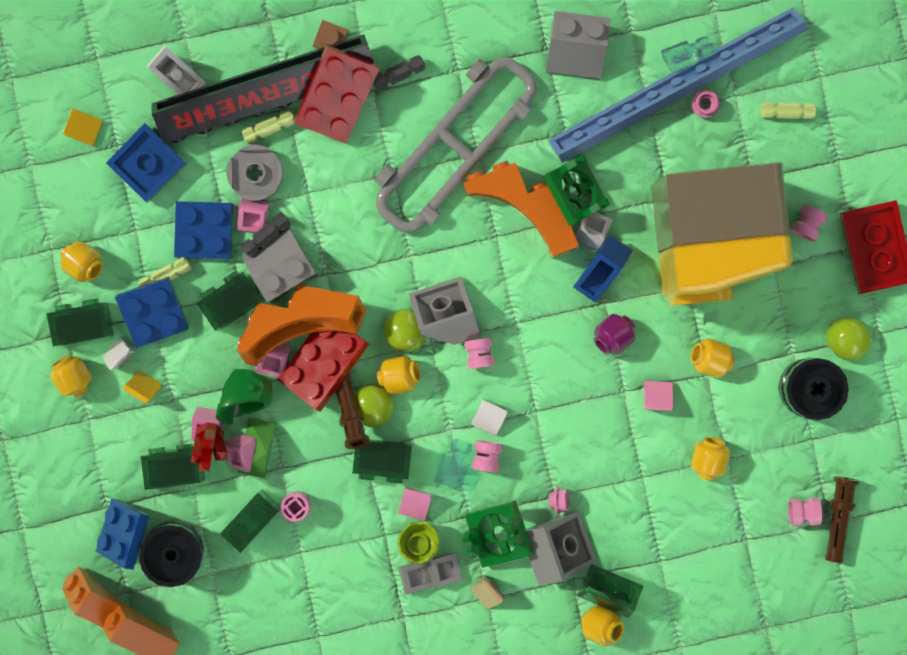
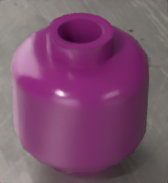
(614, 334)

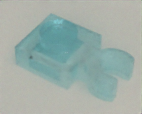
(685, 54)
(453, 469)

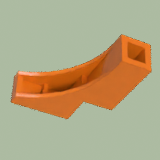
(538, 206)
(307, 312)
(119, 621)

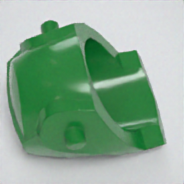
(243, 394)

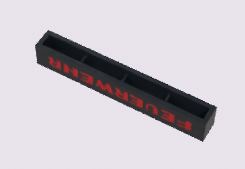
(244, 94)

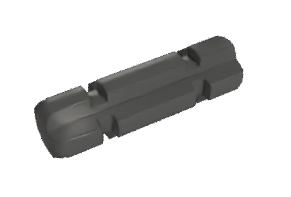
(399, 72)
(265, 235)

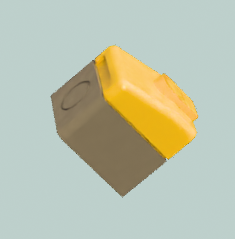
(719, 230)

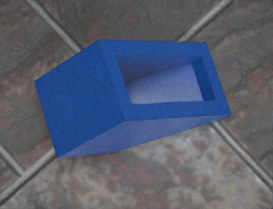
(603, 268)

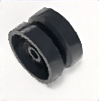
(828, 396)
(159, 565)

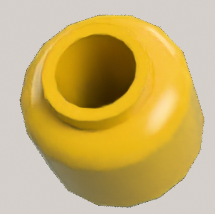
(81, 262)
(712, 358)
(399, 375)
(70, 376)
(710, 458)
(602, 626)

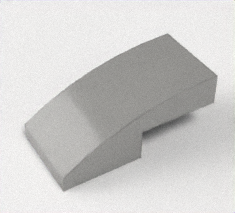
(436, 573)

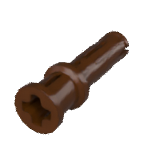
(350, 417)
(845, 503)

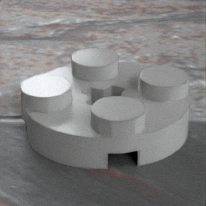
(243, 161)

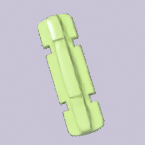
(788, 110)
(268, 126)
(180, 267)

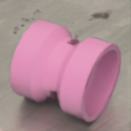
(810, 220)
(478, 346)
(482, 461)
(300, 506)
(806, 511)

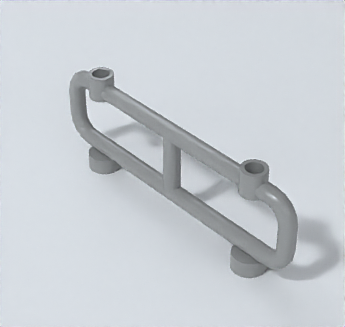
(480, 75)

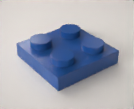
(146, 163)
(203, 230)
(152, 312)
(122, 533)

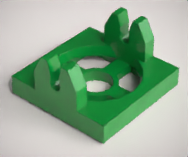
(563, 197)
(513, 527)

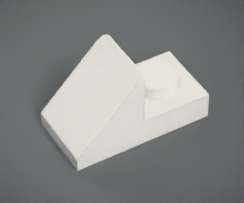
(174, 72)

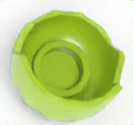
(403, 331)
(848, 338)
(374, 404)
(418, 542)

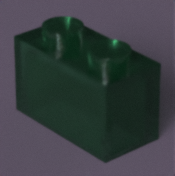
(230, 300)
(79, 324)
(384, 460)
(170, 467)
(250, 520)
(610, 590)

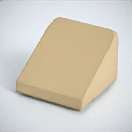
(487, 592)

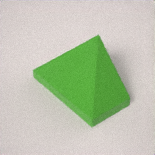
(264, 434)

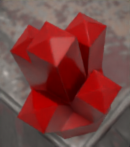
(208, 439)

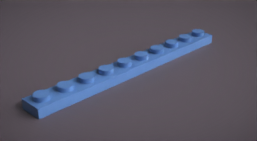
(678, 85)

